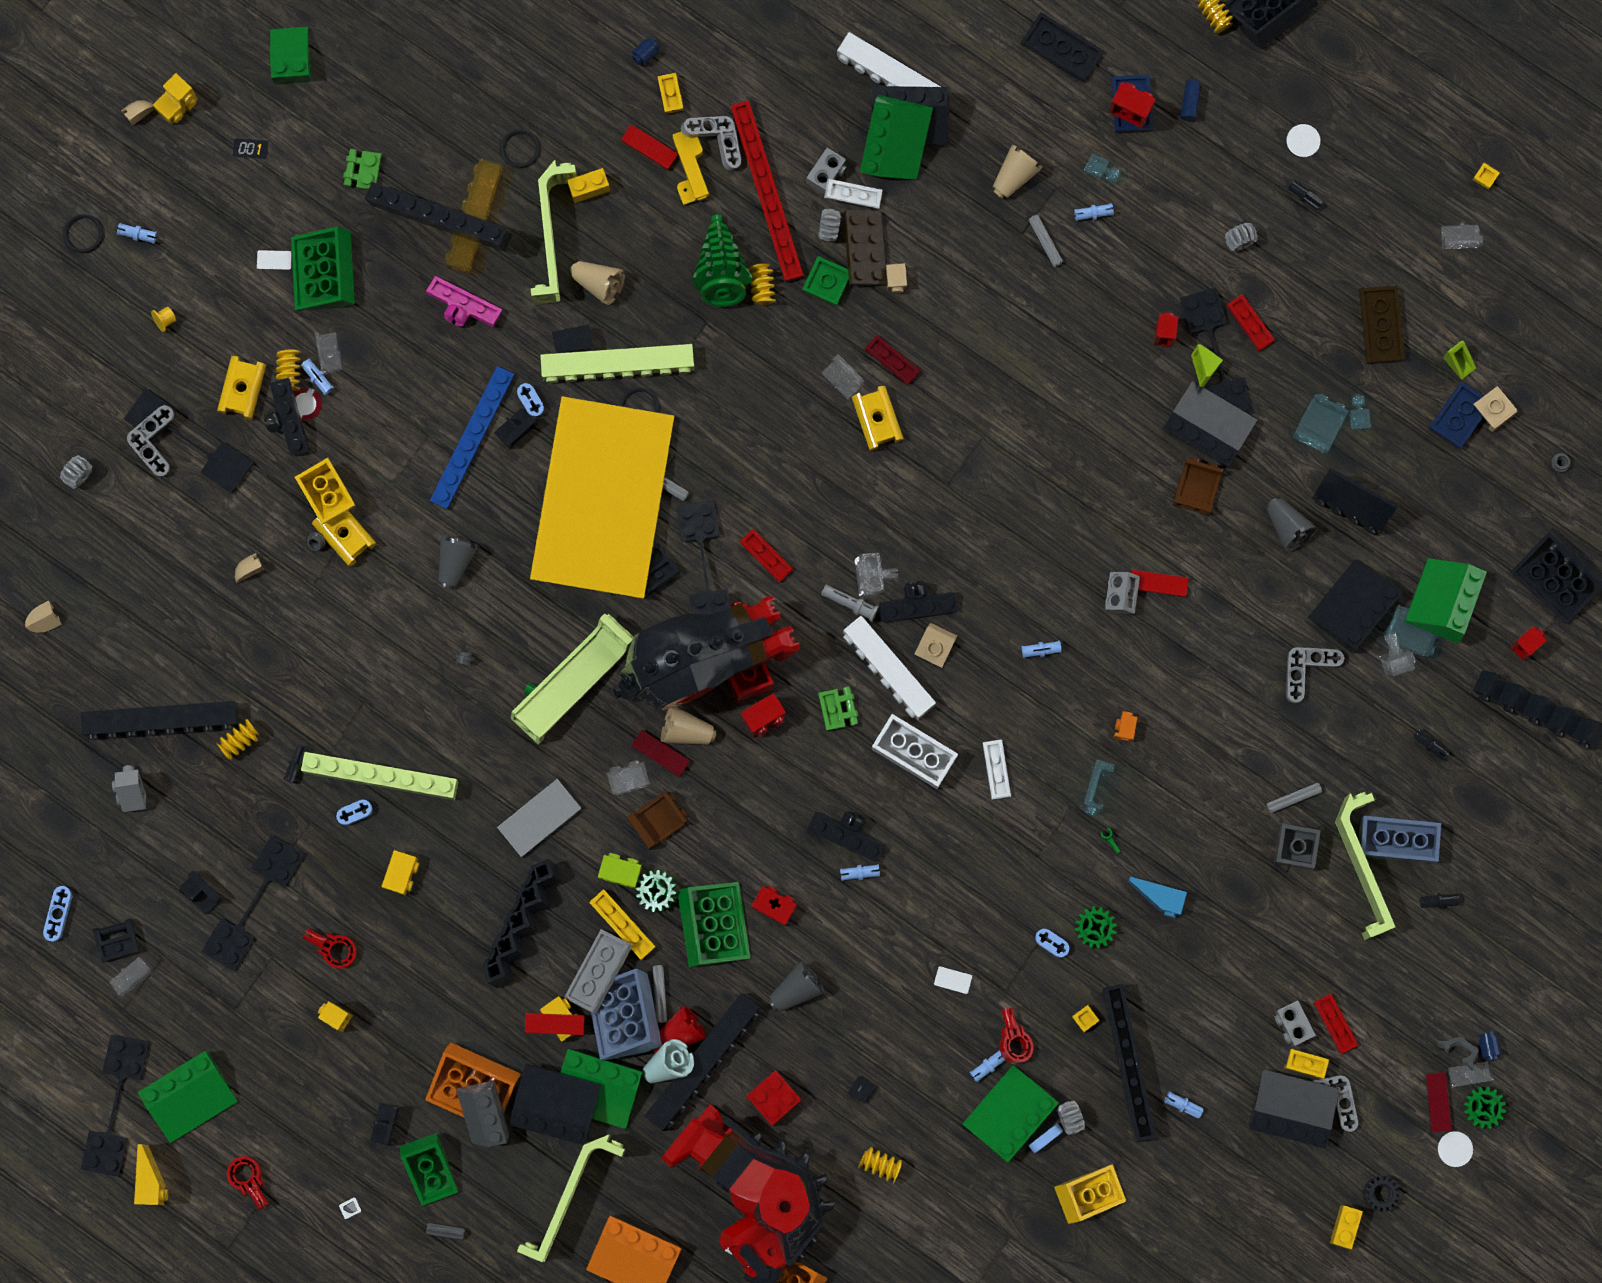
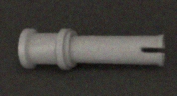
(858, 606)

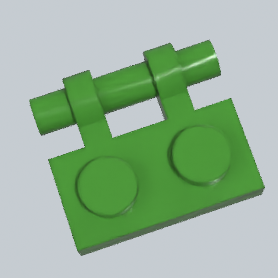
(368, 169)
(832, 710)

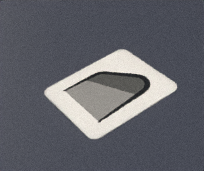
(350, 1208)

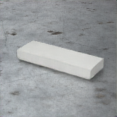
(853, 194)
(996, 769)

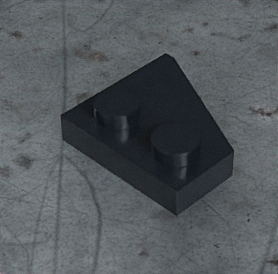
(660, 570)

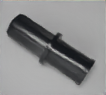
(1305, 194)
(1431, 744)
(295, 764)
(1439, 900)

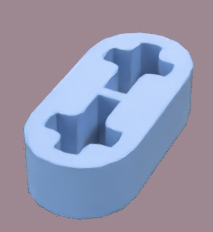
(534, 398)
(356, 816)
(1055, 939)
(1046, 1138)

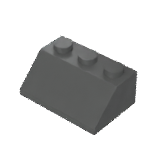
(483, 1114)

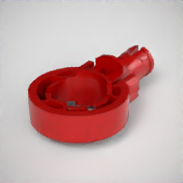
(318, 940)
(1014, 1031)
(254, 1191)

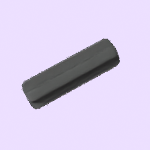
(445, 1231)

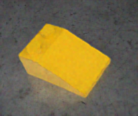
(325, 491)
(149, 1182)
(1090, 1194)

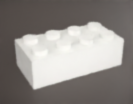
(914, 751)

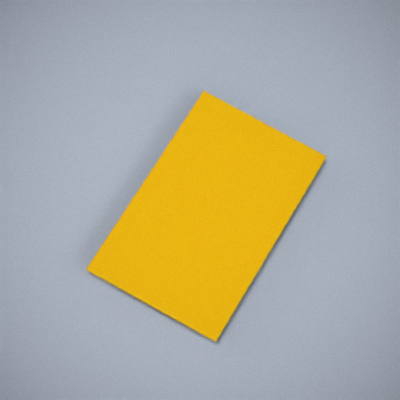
(602, 497)

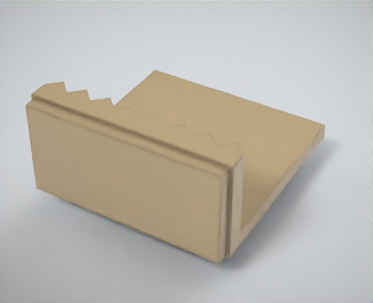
(1495, 408)
(935, 645)

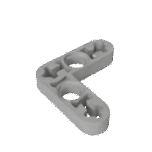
(721, 133)
(146, 436)
(1305, 653)
(1345, 1093)

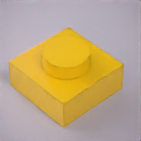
(1486, 176)
(1085, 1018)

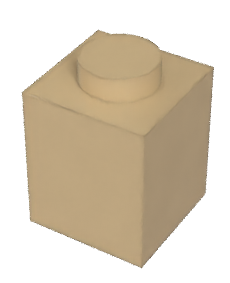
(896, 278)

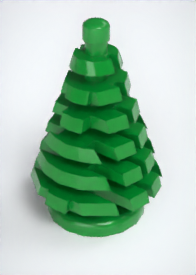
(720, 267)

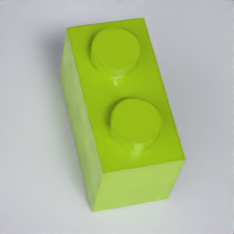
(620, 871)

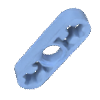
(55, 898)

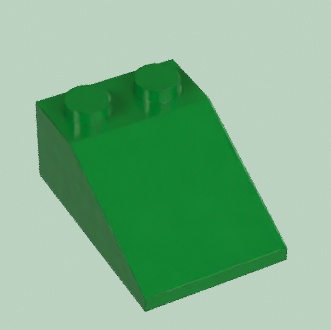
(290, 55)
(428, 1169)

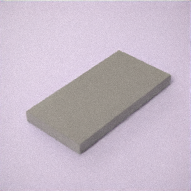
(539, 818)
(598, 971)

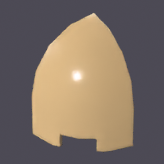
(137, 110)
(248, 567)
(42, 618)

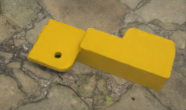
(689, 150)

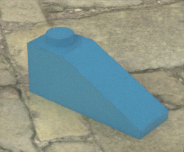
(1162, 897)

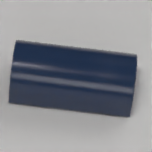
(1190, 100)

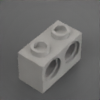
(822, 169)
(1122, 592)
(1299, 1021)

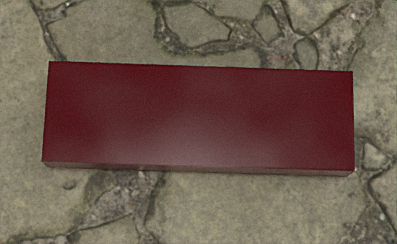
(892, 360)
(660, 753)
(1438, 1102)

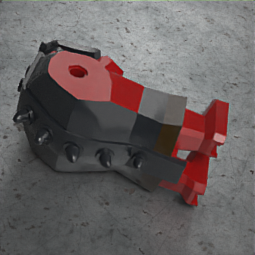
(699, 651)
(765, 1186)

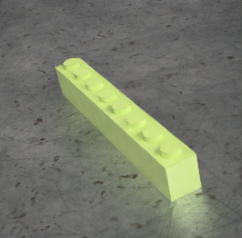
(617, 363)
(379, 776)

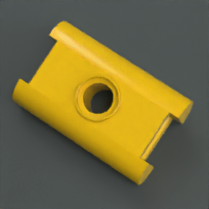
(237, 374)
(877, 432)
(350, 546)

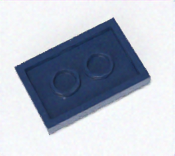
(1142, 83)
(1458, 416)

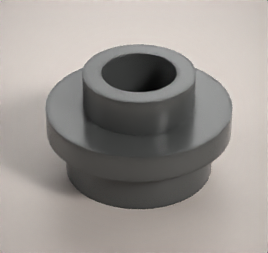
(1563, 457)
(316, 541)
(464, 657)

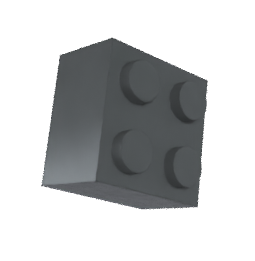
(1297, 847)

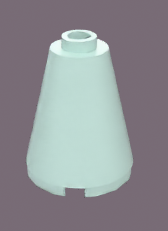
(669, 1062)

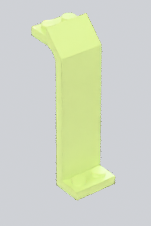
(551, 177)
(572, 678)
(1384, 920)
(603, 1143)

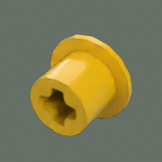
(163, 318)

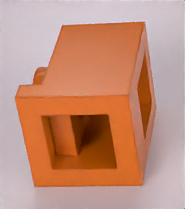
(1125, 726)

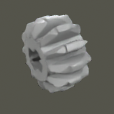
(829, 225)
(1241, 236)
(75, 472)
(1071, 1117)

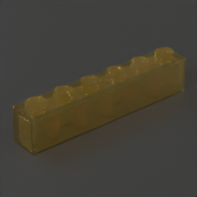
(478, 205)

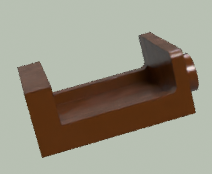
(1198, 486)
(658, 819)

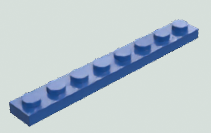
(472, 437)

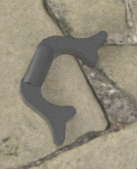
(1459, 1041)

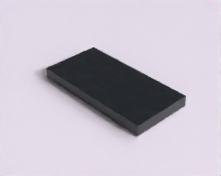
(1062, 47)

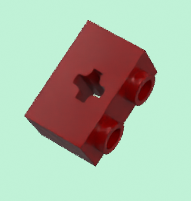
(1165, 330)
(1528, 643)
(763, 905)

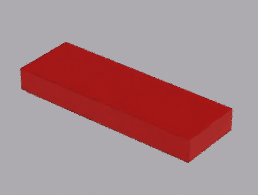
(649, 147)
(1250, 323)
(766, 555)
(1162, 583)
(554, 1024)
(1335, 1024)

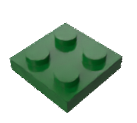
(826, 281)

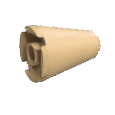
(1015, 172)
(598, 280)
(686, 729)

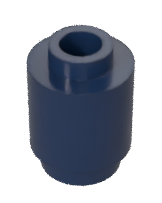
(645, 51)
(1490, 1046)

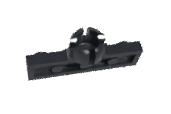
(287, 417)
(917, 604)
(847, 834)

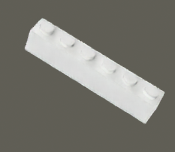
(878, 64)
(889, 667)

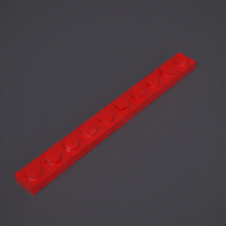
(766, 191)

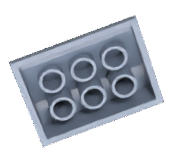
(627, 1018)

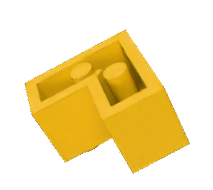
(176, 99)

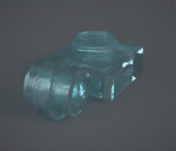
(1098, 166)
(1361, 417)

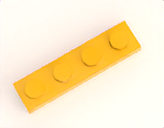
(622, 924)

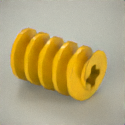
(1215, 15)
(761, 284)
(287, 366)
(238, 739)
(880, 1164)

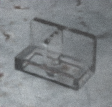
(1461, 236)
(328, 352)
(843, 377)
(130, 977)
(1464, 1076)

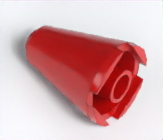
(682, 1027)

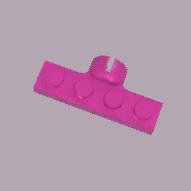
(462, 304)

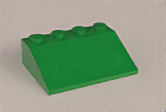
(896, 138)
(322, 269)
(1445, 598)
(713, 924)
(617, 1083)
(188, 1096)
(1010, 1113)

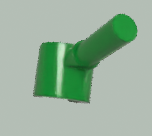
(1110, 840)

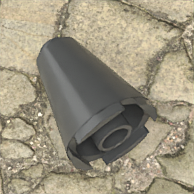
(1289, 524)
(454, 559)
(796, 988)

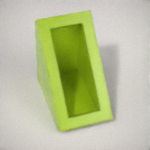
(1460, 360)
(1205, 363)

